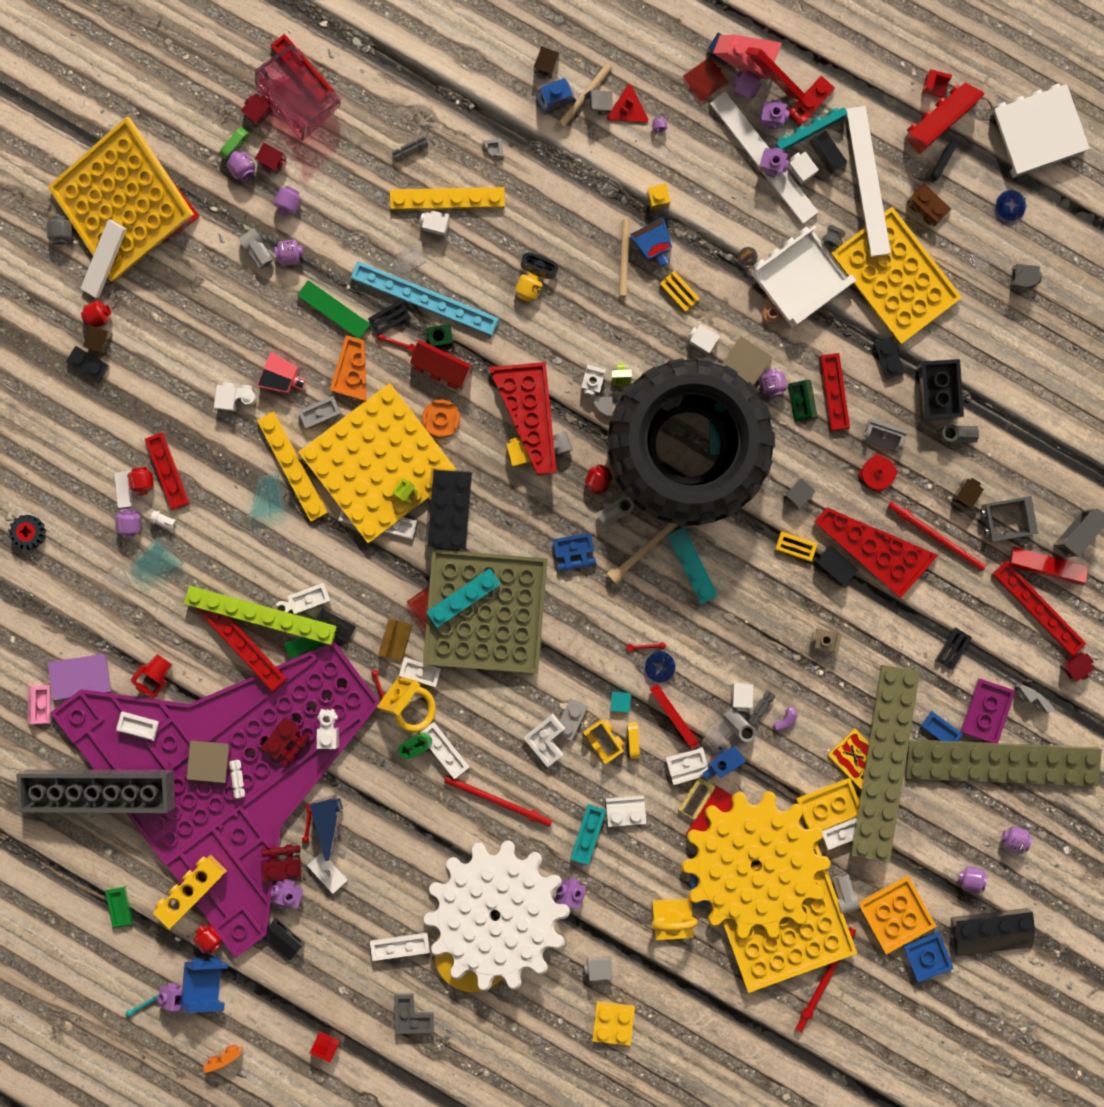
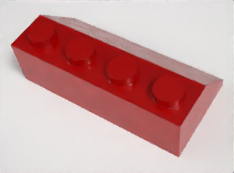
(943, 117)

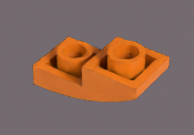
(227, 1056)

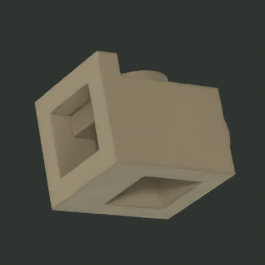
(834, 643)

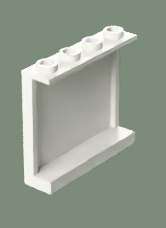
(1040, 129)
(801, 277)

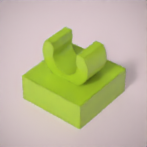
(621, 376)
(404, 489)

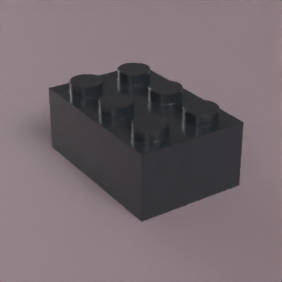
(940, 390)

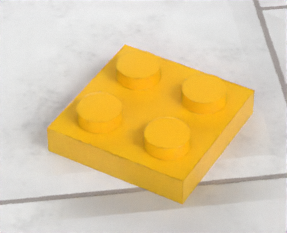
(613, 1023)

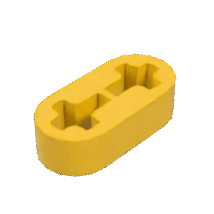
(633, 740)

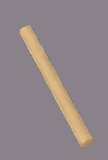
(580, 101)
(624, 257)

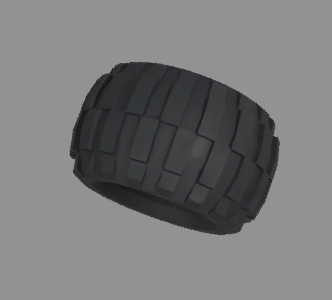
(744, 450)

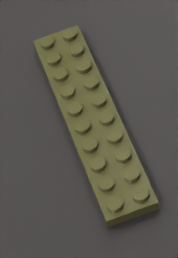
(1003, 762)
(885, 763)

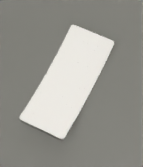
(124, 495)

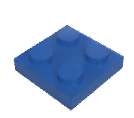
(928, 956)

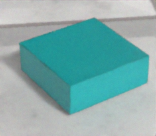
(620, 702)

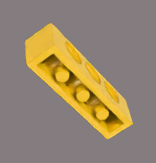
(170, 916)

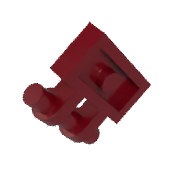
(281, 737)
(281, 868)

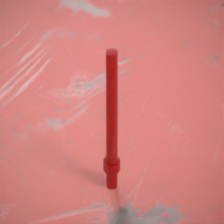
(905, 514)
(532, 816)
(807, 1013)

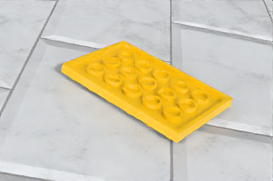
(900, 287)

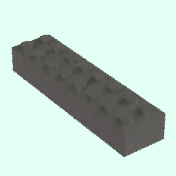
(95, 791)

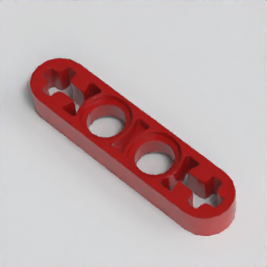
(674, 716)

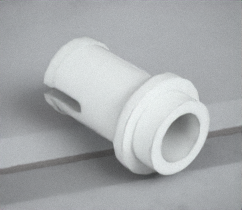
(162, 520)

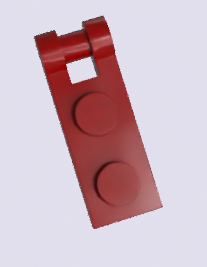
(812, 100)

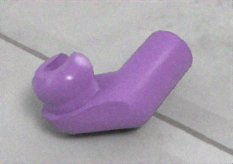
(789, 720)

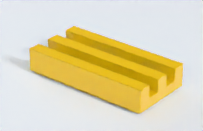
(675, 286)
(780, 541)

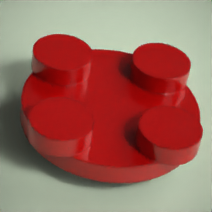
(878, 473)

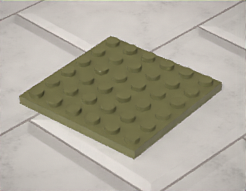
(500, 627)

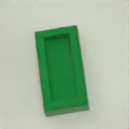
(119, 907)

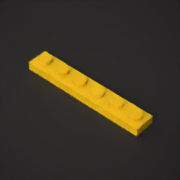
(447, 198)
(292, 466)

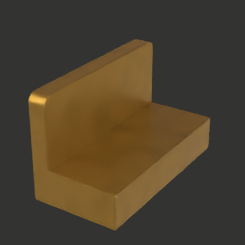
(395, 639)

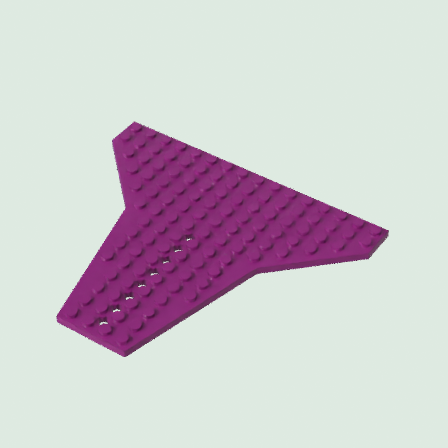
(206, 813)

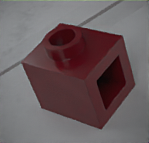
(257, 109)
(270, 159)
(1078, 667)

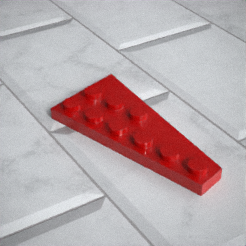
(528, 404)
(882, 554)

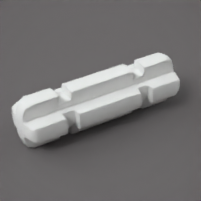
(237, 779)

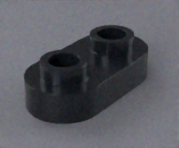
(539, 265)

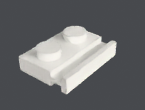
(687, 765)
(626, 811)

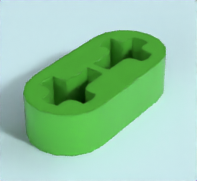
(234, 143)

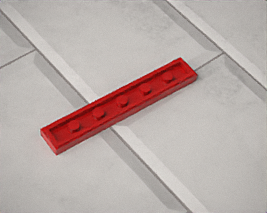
(1039, 608)
(246, 649)

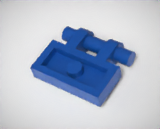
(571, 546)

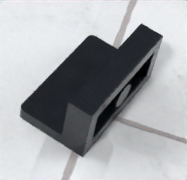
(828, 151)
(836, 566)
(283, 939)

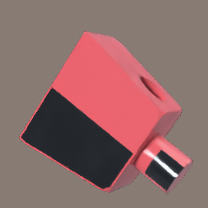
(280, 375)

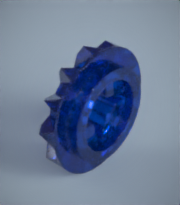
(1004, 211)
(661, 676)

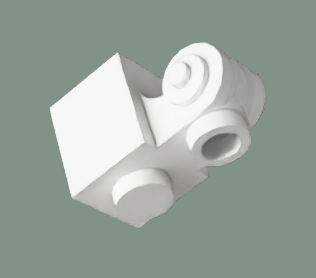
(228, 396)
(327, 734)

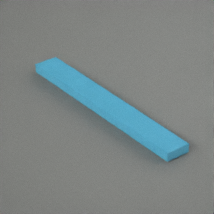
(424, 298)

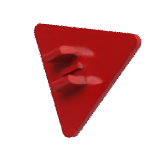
(628, 108)

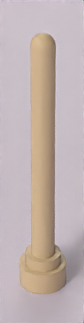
(616, 574)

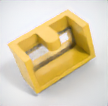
(603, 740)

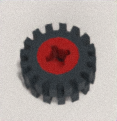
(31, 536)

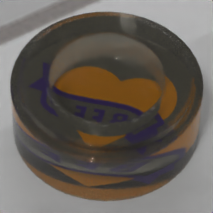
(747, 256)

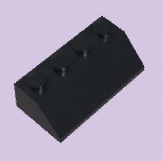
(993, 931)

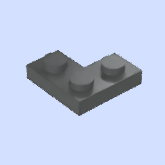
(409, 1021)

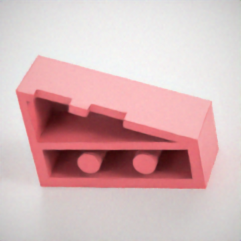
(733, 48)

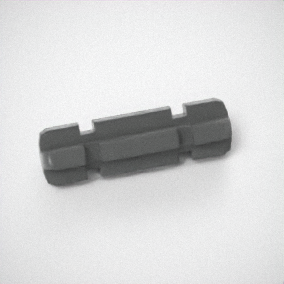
(410, 148)
(761, 708)

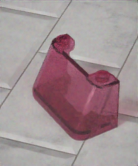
(295, 92)

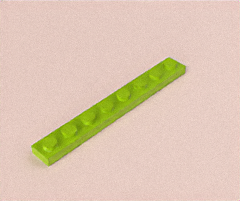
(260, 615)

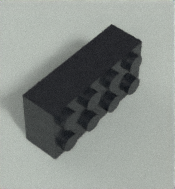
(448, 508)

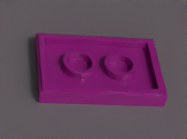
(987, 711)

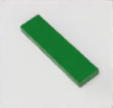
(333, 309)

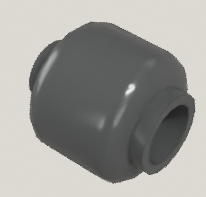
(59, 230)

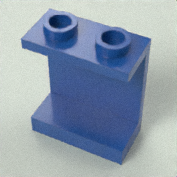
(201, 985)

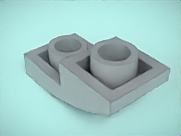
(1029, 695)

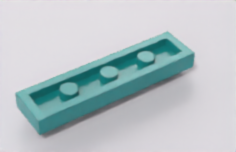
(817, 125)
(692, 565)
(463, 597)

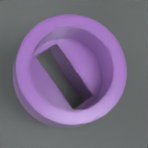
(659, 125)

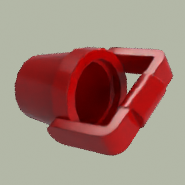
(155, 669)

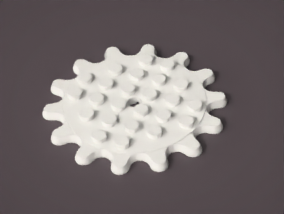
(525, 919)

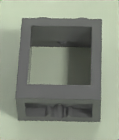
(1027, 513)
(1081, 532)

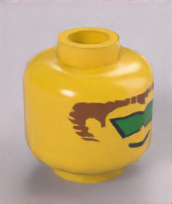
(528, 287)

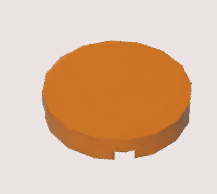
(441, 418)

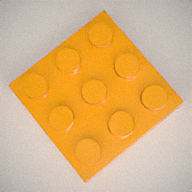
(896, 914)

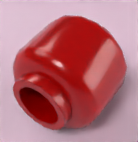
(96, 314)
(598, 478)
(140, 480)
(207, 939)

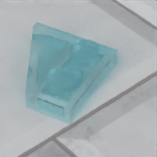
(268, 497)
(155, 560)

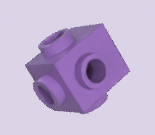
(774, 114)
(767, 162)
(570, 893)
(286, 894)
(170, 997)

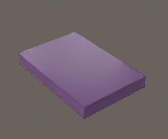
(79, 673)

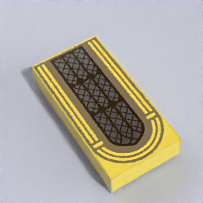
(696, 798)

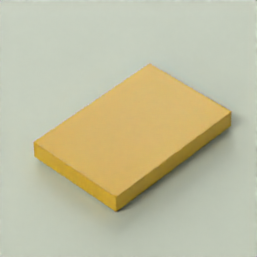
(830, 805)

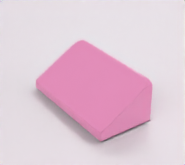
(39, 704)

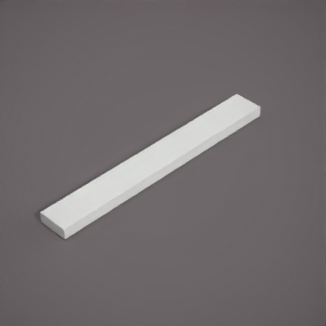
(755, 146)
(868, 182)

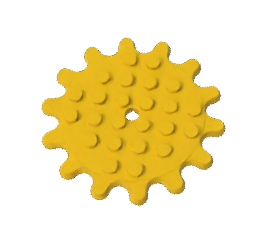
(726, 859)

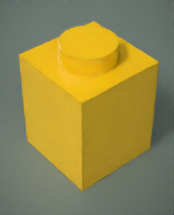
(658, 196)
(517, 452)

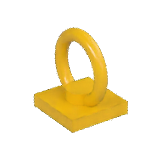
(400, 696)
(673, 919)

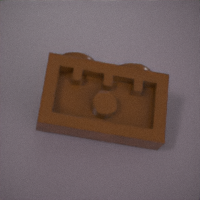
(928, 205)

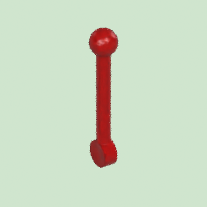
(411, 347)
(662, 645)
(375, 673)
(305, 839)

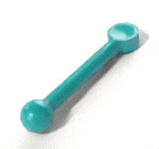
(129, 1013)

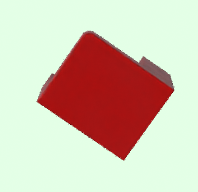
(936, 83)
(324, 1047)

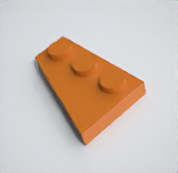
(351, 370)

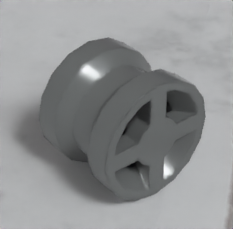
(833, 236)

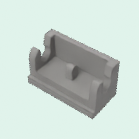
(884, 434)

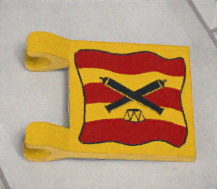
(851, 756)

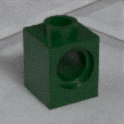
(448, 337)

